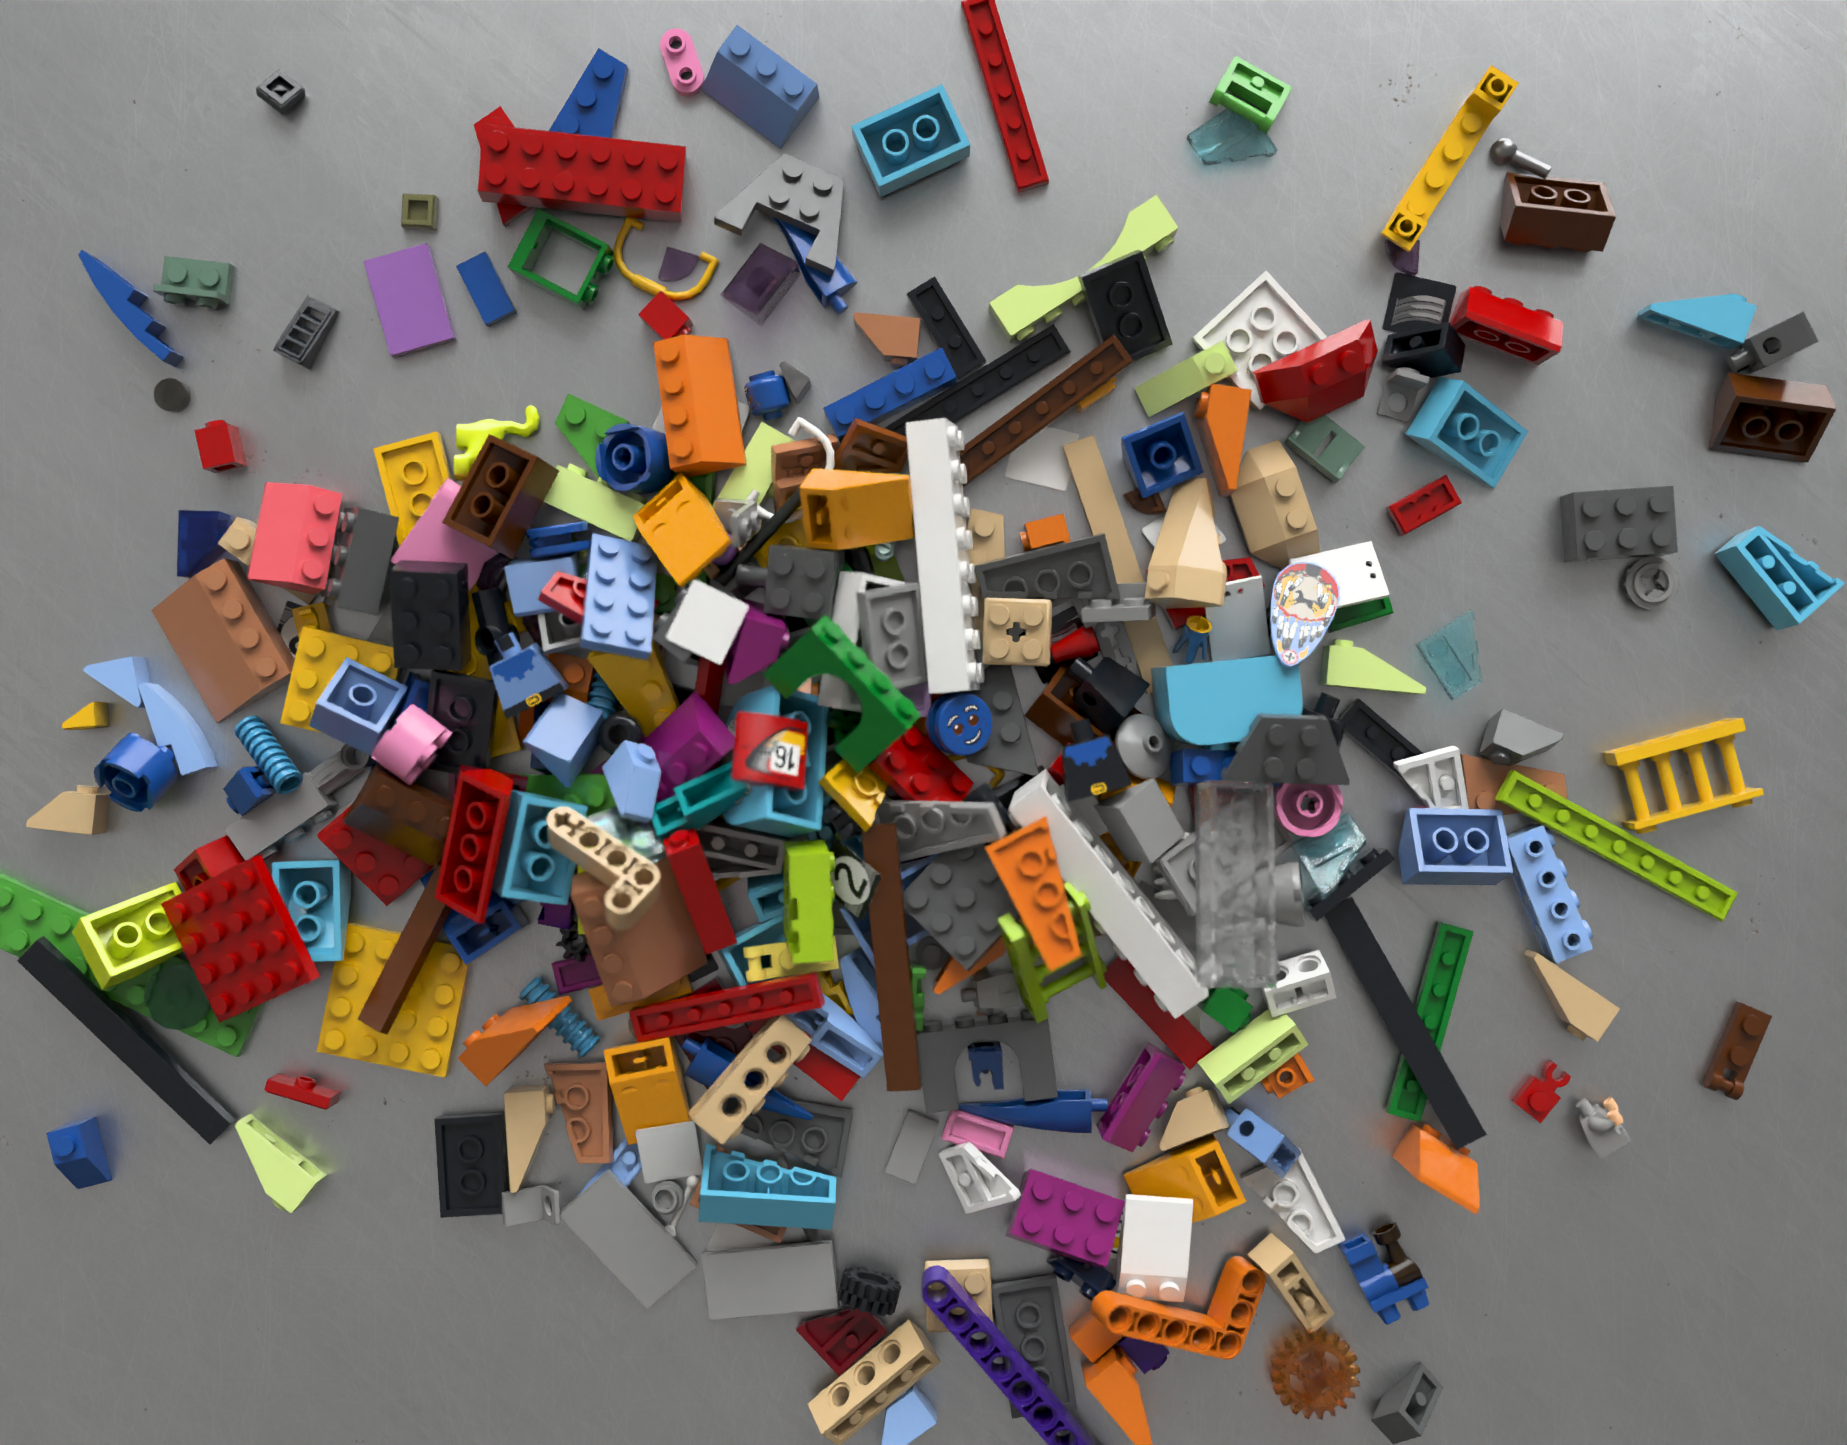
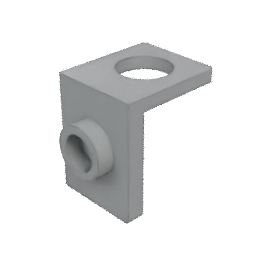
(1406, 382)
(530, 1205)

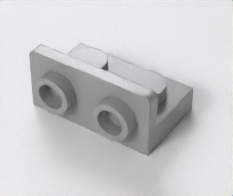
(1130, 606)

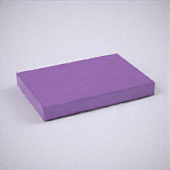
(409, 300)

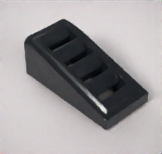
(317, 337)

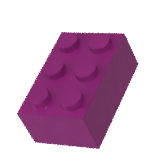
(1065, 1218)

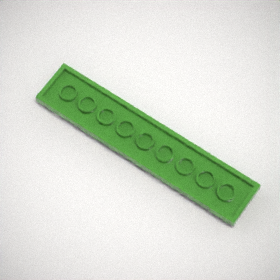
(31, 914)

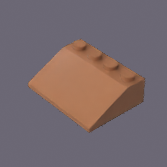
(225, 639)
(650, 953)

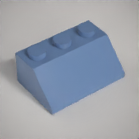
(759, 87)
(1454, 847)

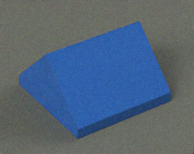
(1161, 455)

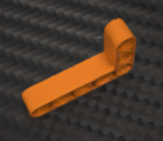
(1212, 1334)

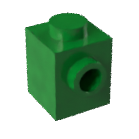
(1227, 1007)

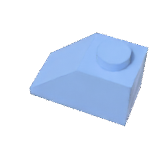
(633, 780)
(908, 1417)

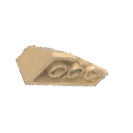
(1187, 557)

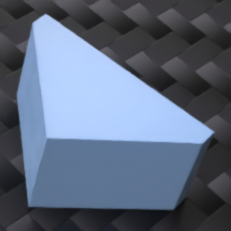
(122, 677)

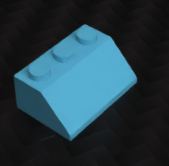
(526, 861)

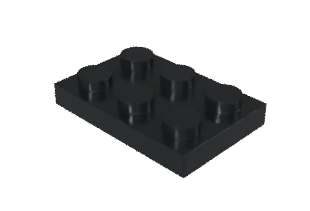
(1126, 305)
(469, 711)
(471, 1164)

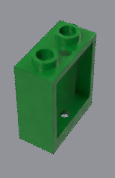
(534, 242)

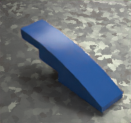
(126, 303)

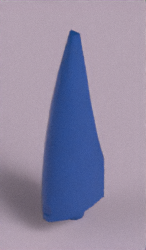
(825, 287)
(712, 1059)
(1064, 1113)

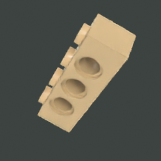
(731, 1083)
(873, 1383)

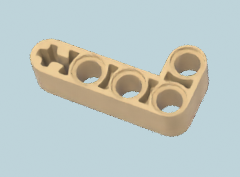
(572, 832)

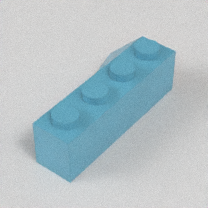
(764, 1193)

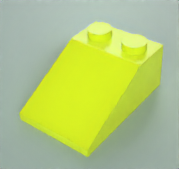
(128, 937)

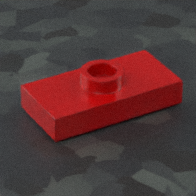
(1424, 505)
(302, 1090)

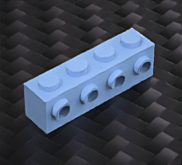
(1546, 894)

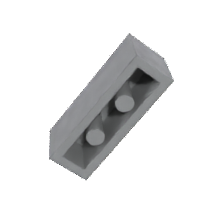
(280, 819)

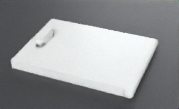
(1352, 573)
(1241, 624)

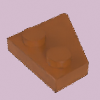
(871, 449)

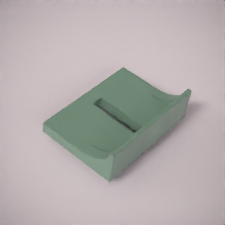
(1336, 456)

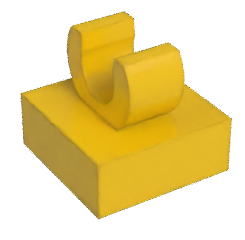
(313, 616)

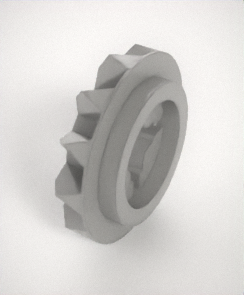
(1665, 578)

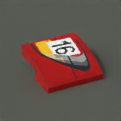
(770, 751)

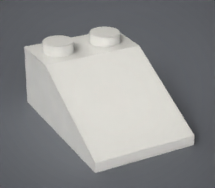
(1154, 1248)

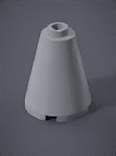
(1288, 895)

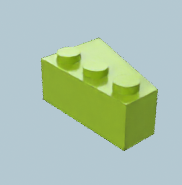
(808, 901)

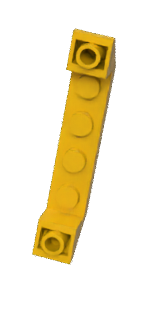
(1448, 157)

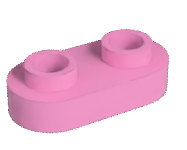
(680, 61)

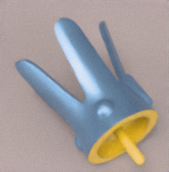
(1196, 630)

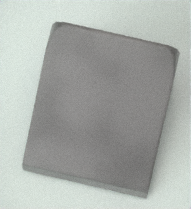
(796, 380)

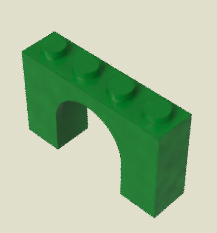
(830, 652)

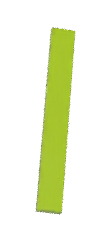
(1616, 845)

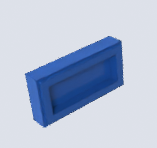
(486, 289)

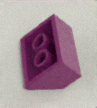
(755, 642)
(688, 744)
(1141, 1098)

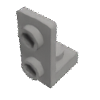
(739, 519)

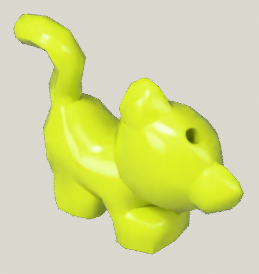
(473, 436)

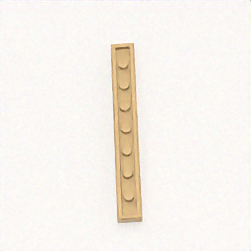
(1104, 516)

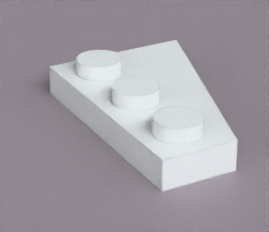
(1298, 1202)

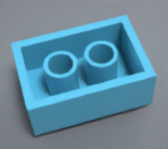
(911, 140)

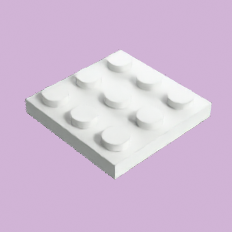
(1259, 330)

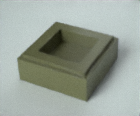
(419, 212)

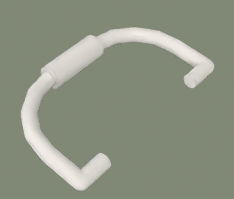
(830, 460)

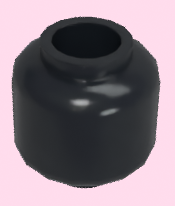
(619, 728)

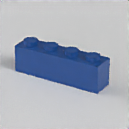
(893, 393)

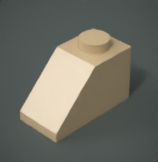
(75, 812)
(1194, 1119)

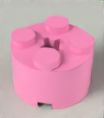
(411, 744)
(1322, 812)

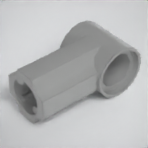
(339, 770)

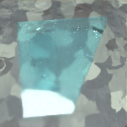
(1453, 655)
(634, 834)

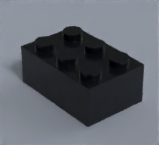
(430, 615)

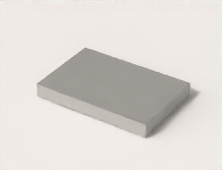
(894, 632)

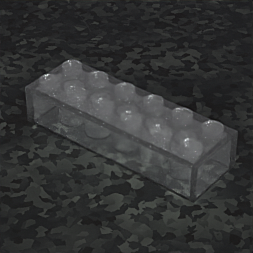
(1235, 885)

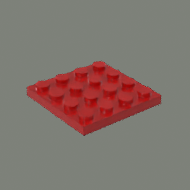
(240, 939)

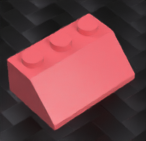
(294, 537)

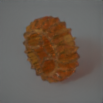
(1339, 1381)

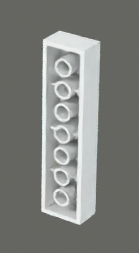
(944, 556)
(1114, 896)

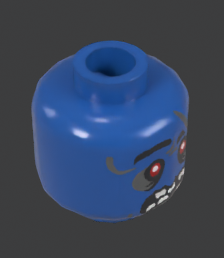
(767, 395)

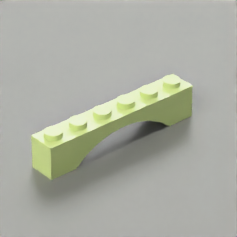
(1026, 306)

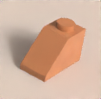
(891, 336)

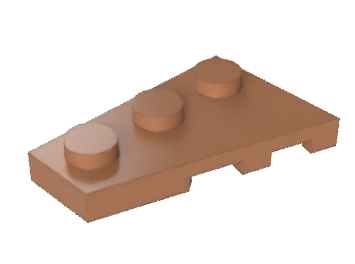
(1485, 778)
(587, 1108)

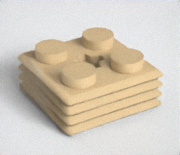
(1032, 648)
(975, 1279)

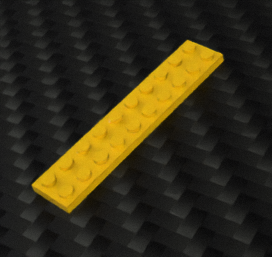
(410, 478)

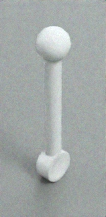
(692, 1182)

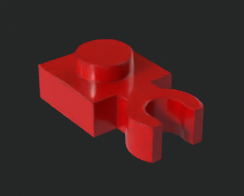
(1538, 1096)

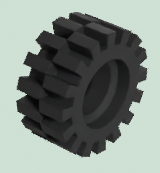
(869, 1291)

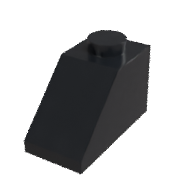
(1429, 349)

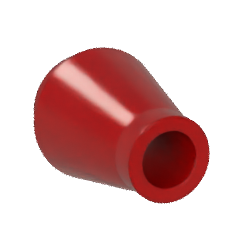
(1078, 643)

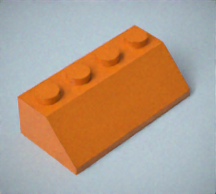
(699, 404)

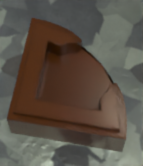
(1150, 505)

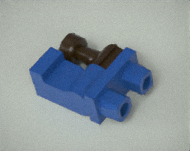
(1386, 1282)

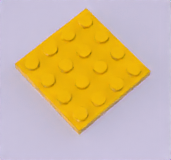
(427, 1022)

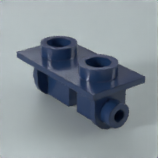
(1091, 1280)

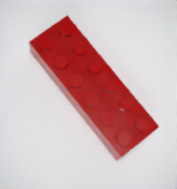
(581, 173)

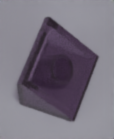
(762, 283)

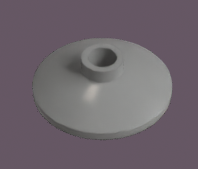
(1143, 746)

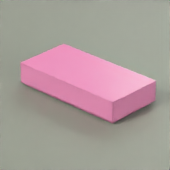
(985, 1134)

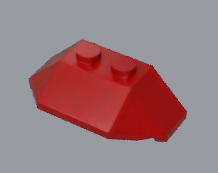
(1320, 375)

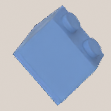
(357, 706)

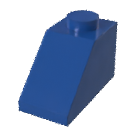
(247, 789)
(80, 1153)

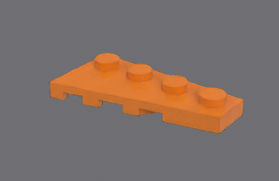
(1034, 883)

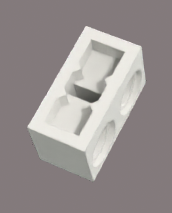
(1300, 984)

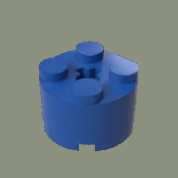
(634, 459)
(136, 772)

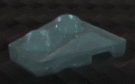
(1229, 138)
(1331, 854)

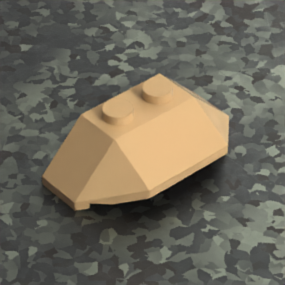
(1274, 507)

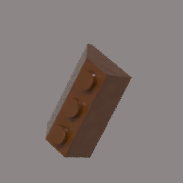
(1556, 212)
(1770, 417)
(501, 496)
(1056, 709)
(402, 815)

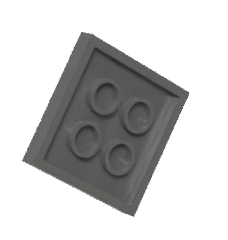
(960, 903)

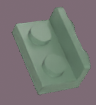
(195, 281)

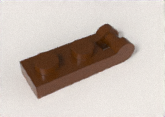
(1736, 1050)

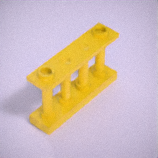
(1690, 741)

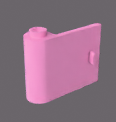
(440, 543)

